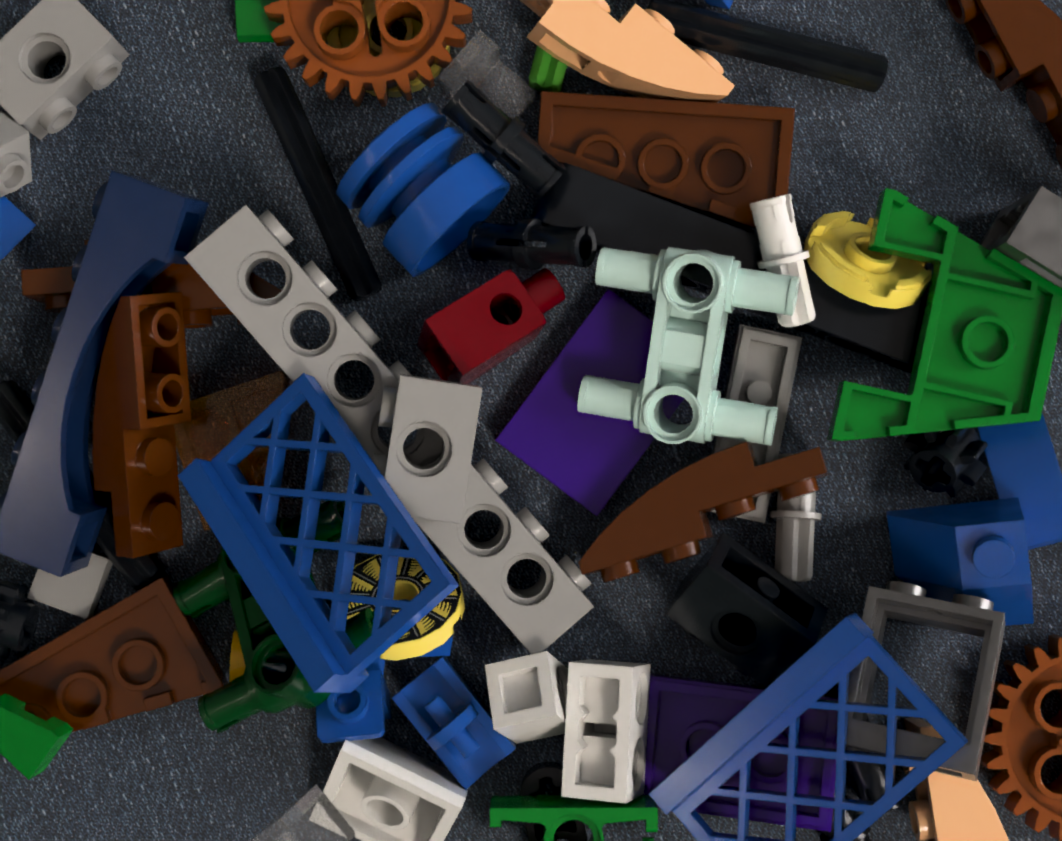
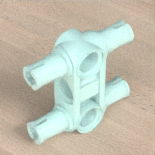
(687, 345)

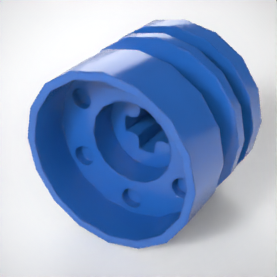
(412, 177)

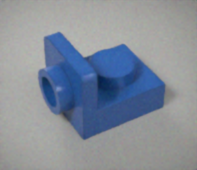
(355, 714)

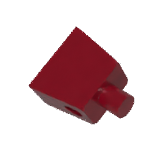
(467, 340)

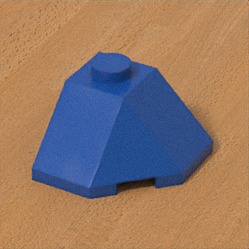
(966, 551)

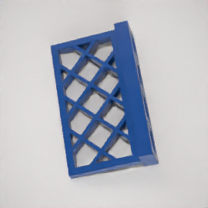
(282, 579)
(781, 708)

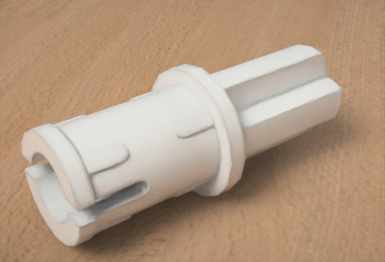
(783, 252)

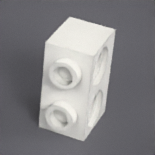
(605, 730)

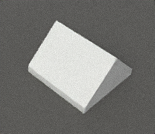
(393, 793)

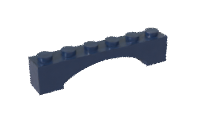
(50, 501)

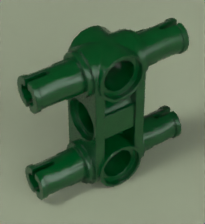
(268, 674)

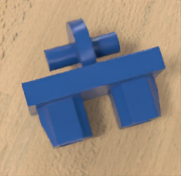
(453, 722)

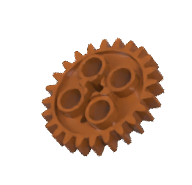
(401, 61)
(1026, 740)

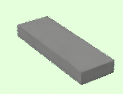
(761, 374)

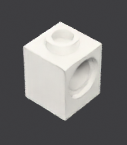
(528, 696)

